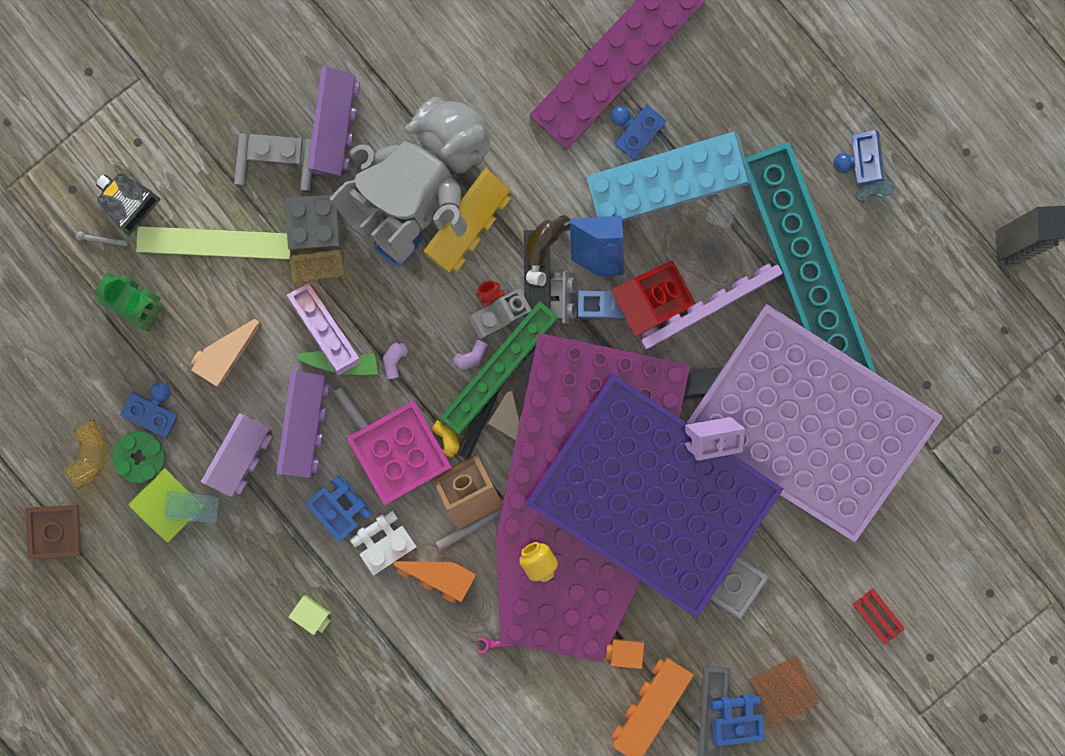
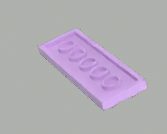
(718, 301)

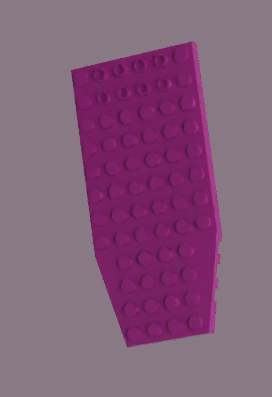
(588, 594)

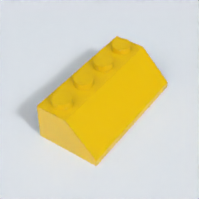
(478, 210)

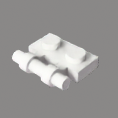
(388, 549)

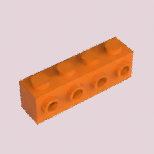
(652, 708)

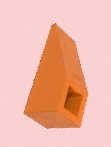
(445, 576)

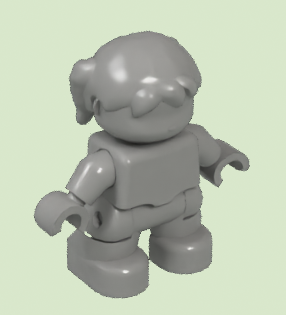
(414, 180)

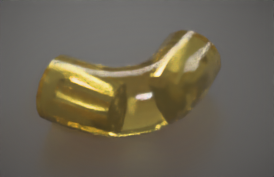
(92, 454)

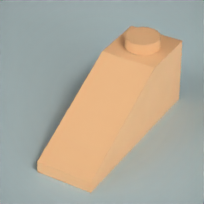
(220, 357)

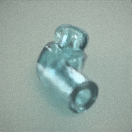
(875, 189)

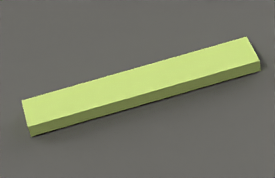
(212, 243)

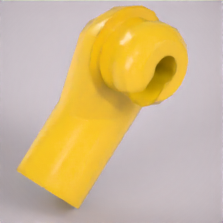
(450, 438)

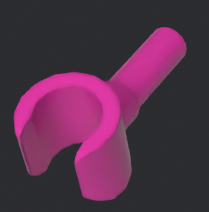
(490, 644)

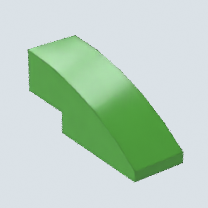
(367, 367)

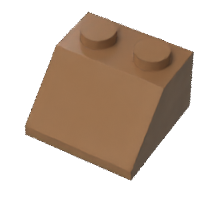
(467, 492)

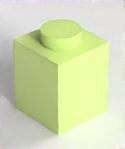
(310, 615)

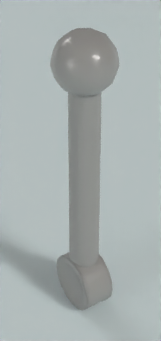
(80, 236)

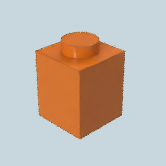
(625, 653)

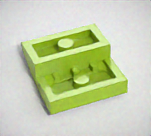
(152, 501)

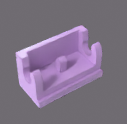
(715, 438)

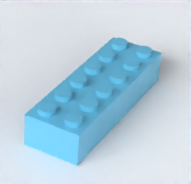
(670, 178)

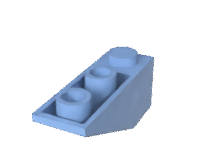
(598, 306)

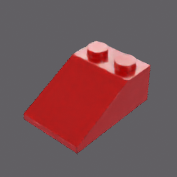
(653, 297)

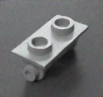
(565, 287)

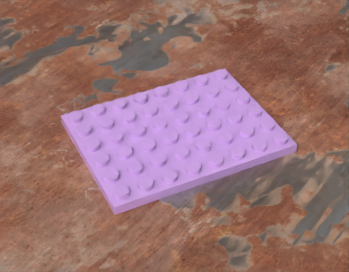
(817, 421)

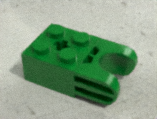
(128, 302)

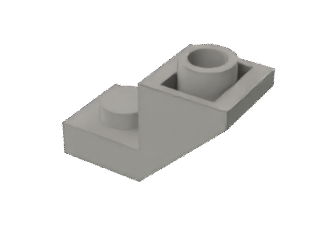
(499, 314)

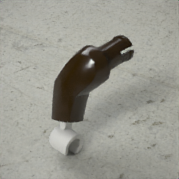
(538, 244)

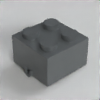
(313, 224)

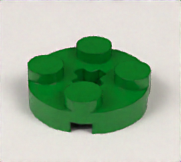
(129, 445)

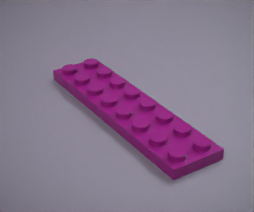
(610, 67)

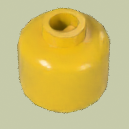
(538, 562)

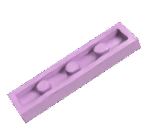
(323, 329)

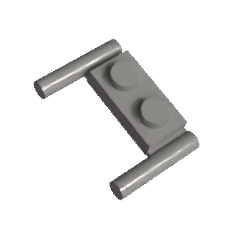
(273, 150)

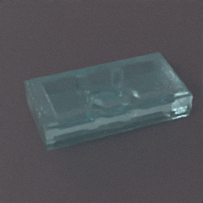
(191, 507)

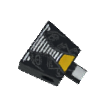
(125, 201)

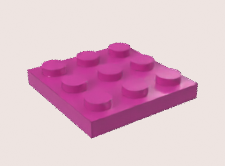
(398, 452)

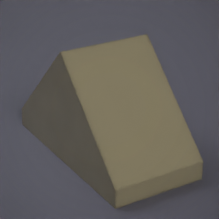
(506, 417)

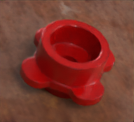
(489, 292)

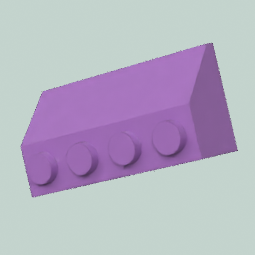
(332, 123)
(302, 424)

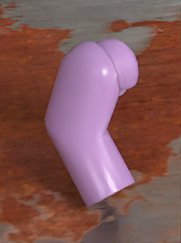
(391, 357)
(472, 358)

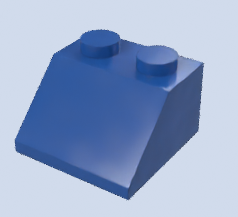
(598, 244)

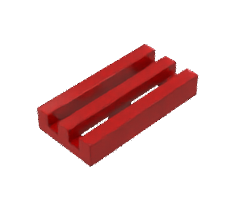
(892, 633)

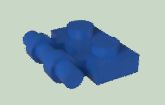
(332, 514)
(737, 729)

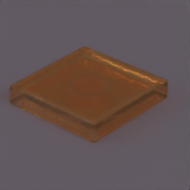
(784, 690)

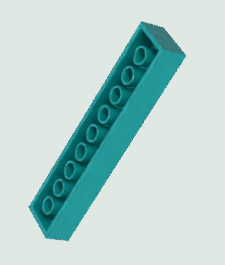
(803, 252)

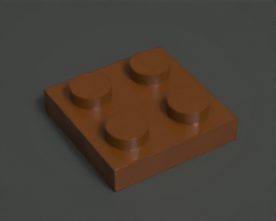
(53, 531)

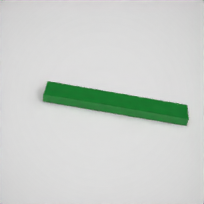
(499, 368)

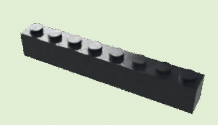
(1030, 234)

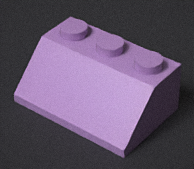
(237, 456)

